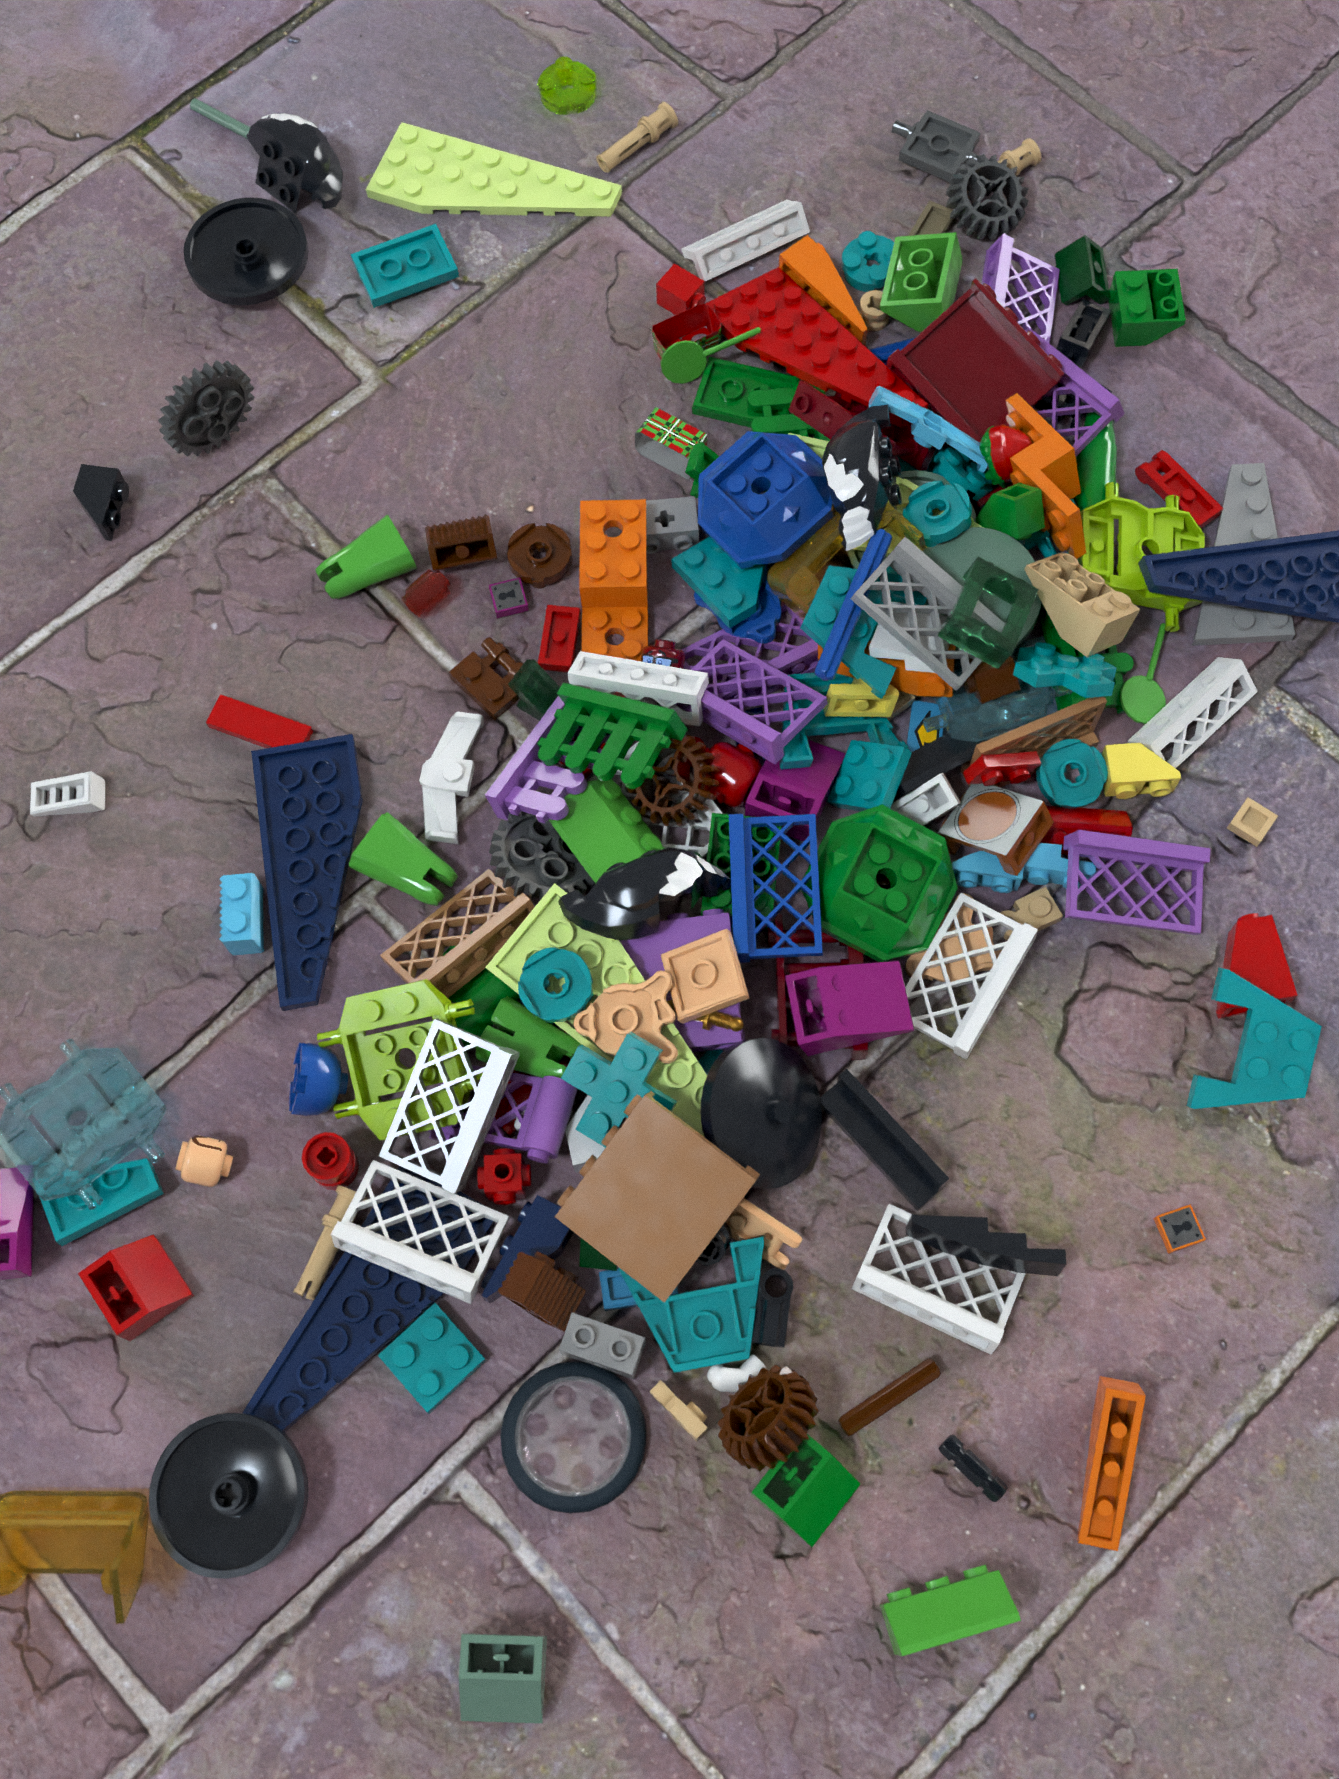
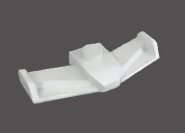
(448, 775)

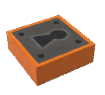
(1179, 1229)

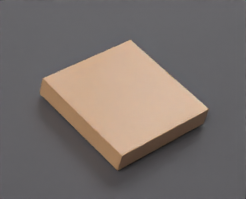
(705, 976)

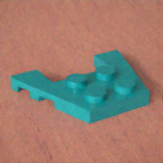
(824, 613)
(797, 751)
(1272, 1053)
(707, 1323)

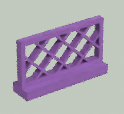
(1000, 272)
(1085, 389)
(790, 660)
(737, 724)
(1141, 852)

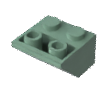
(502, 1677)

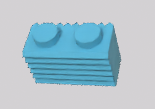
(241, 914)

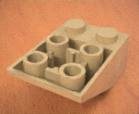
(1081, 604)

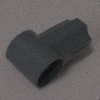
(772, 1312)

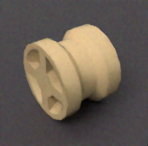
(873, 318)

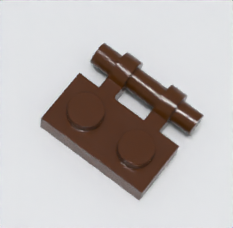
(482, 683)

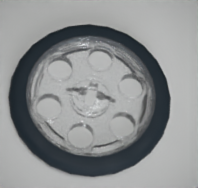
(609, 1475)

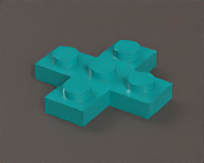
(1083, 675)
(613, 1083)

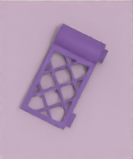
(543, 1121)

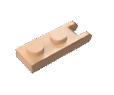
(751, 1222)

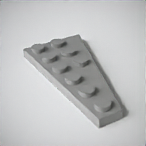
(1244, 518)

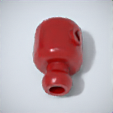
(736, 773)

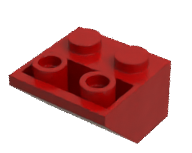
(135, 1286)

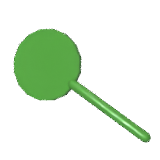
(687, 359)
(1140, 694)

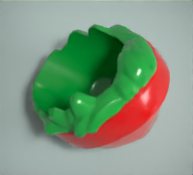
(998, 447)

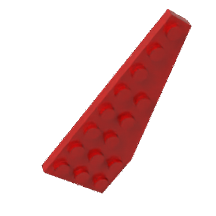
(805, 340)

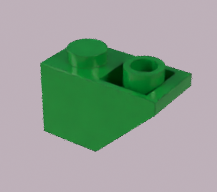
(1014, 511)

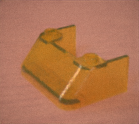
(795, 577)
(75, 1536)

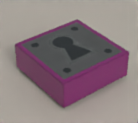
(508, 597)

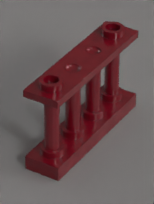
(831, 413)
(802, 936)

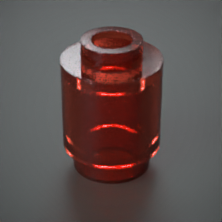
(426, 592)

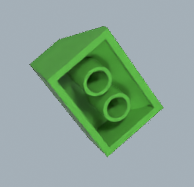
(922, 278)
(604, 828)
(948, 1610)

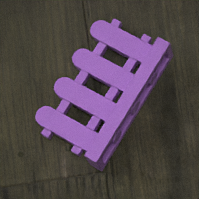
(525, 772)

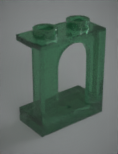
(976, 636)

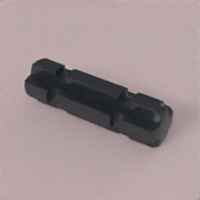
(973, 1468)

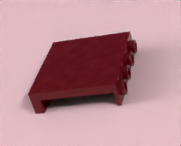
(975, 362)

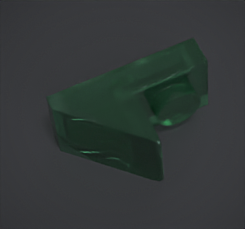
(534, 688)

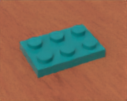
(404, 265)

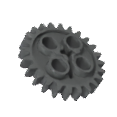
(206, 408)
(535, 858)

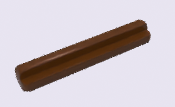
(889, 1397)

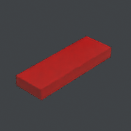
(256, 724)

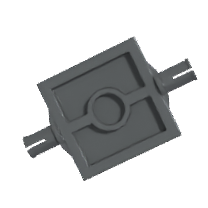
(936, 144)

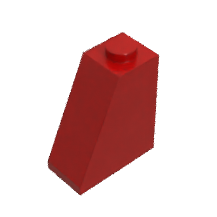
(1259, 958)

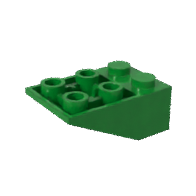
(719, 856)

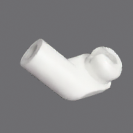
(727, 1379)

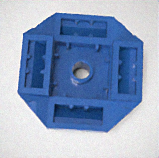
(771, 524)

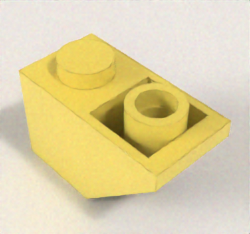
(1137, 771)

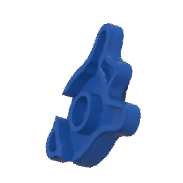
(760, 625)

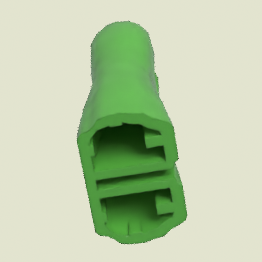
(367, 560)
(401, 861)
(538, 1041)

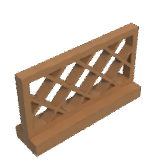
(1068, 723)
(471, 951)

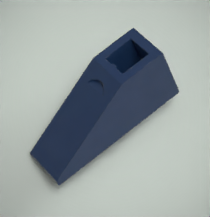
(538, 1233)

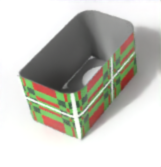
(668, 441)

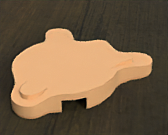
(951, 947)
(628, 1009)

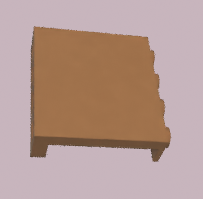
(654, 1196)

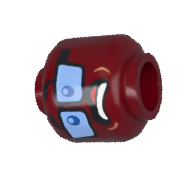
(664, 654)

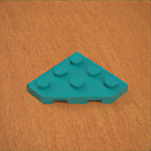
(720, 581)

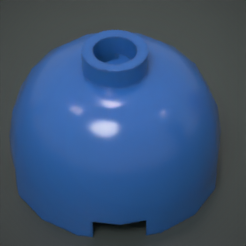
(316, 1080)

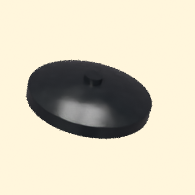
(246, 251)
(763, 1110)
(228, 1495)

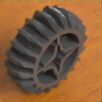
(980, 179)

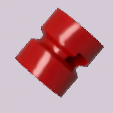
(330, 1161)

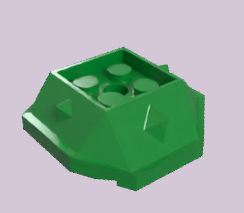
(876, 919)

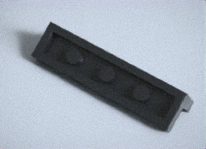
(934, 758)
(883, 1140)

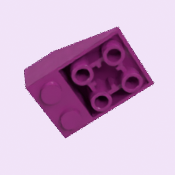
(795, 789)
(848, 1005)
(15, 1224)

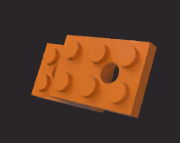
(1053, 469)
(614, 577)

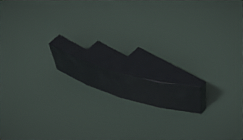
(1079, 340)
(971, 1241)

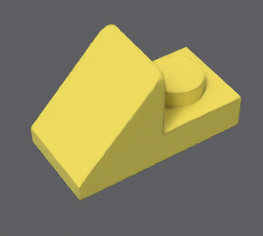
(859, 701)

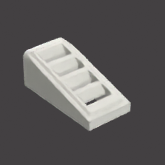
(89, 795)

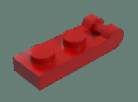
(1178, 482)

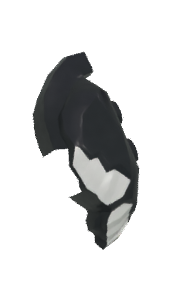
(295, 157)
(862, 474)
(629, 893)

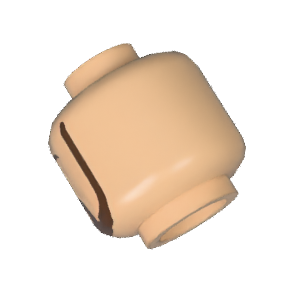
(204, 1161)

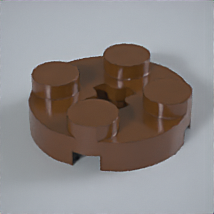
(544, 570)

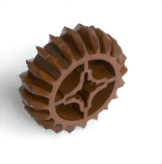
(660, 807)
(768, 1418)

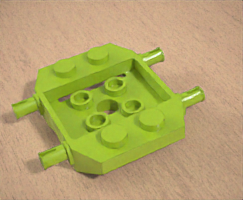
(1157, 528)
(375, 1057)

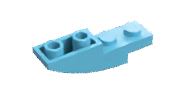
(1041, 868)

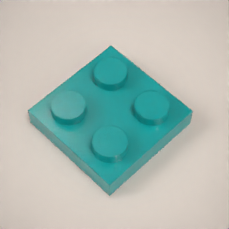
(869, 776)
(432, 1358)

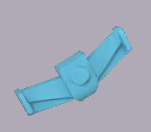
(929, 427)

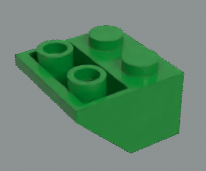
(1145, 306)
(806, 1490)

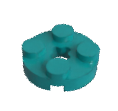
(855, 258)
(963, 471)
(944, 497)
(1079, 756)
(535, 979)

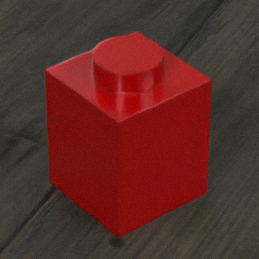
(679, 290)

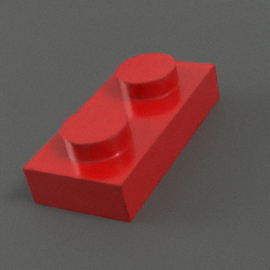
(559, 638)
(1002, 768)

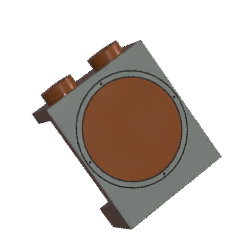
(997, 824)

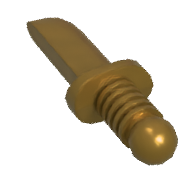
(717, 1019)

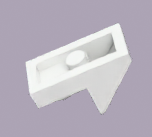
(928, 801)

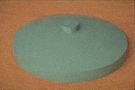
(993, 546)

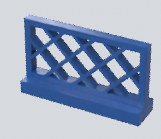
(743, 886)

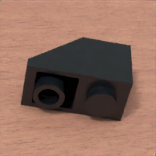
(102, 496)

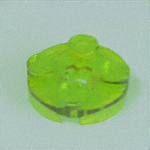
(566, 73)

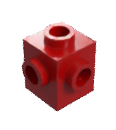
(507, 1189)

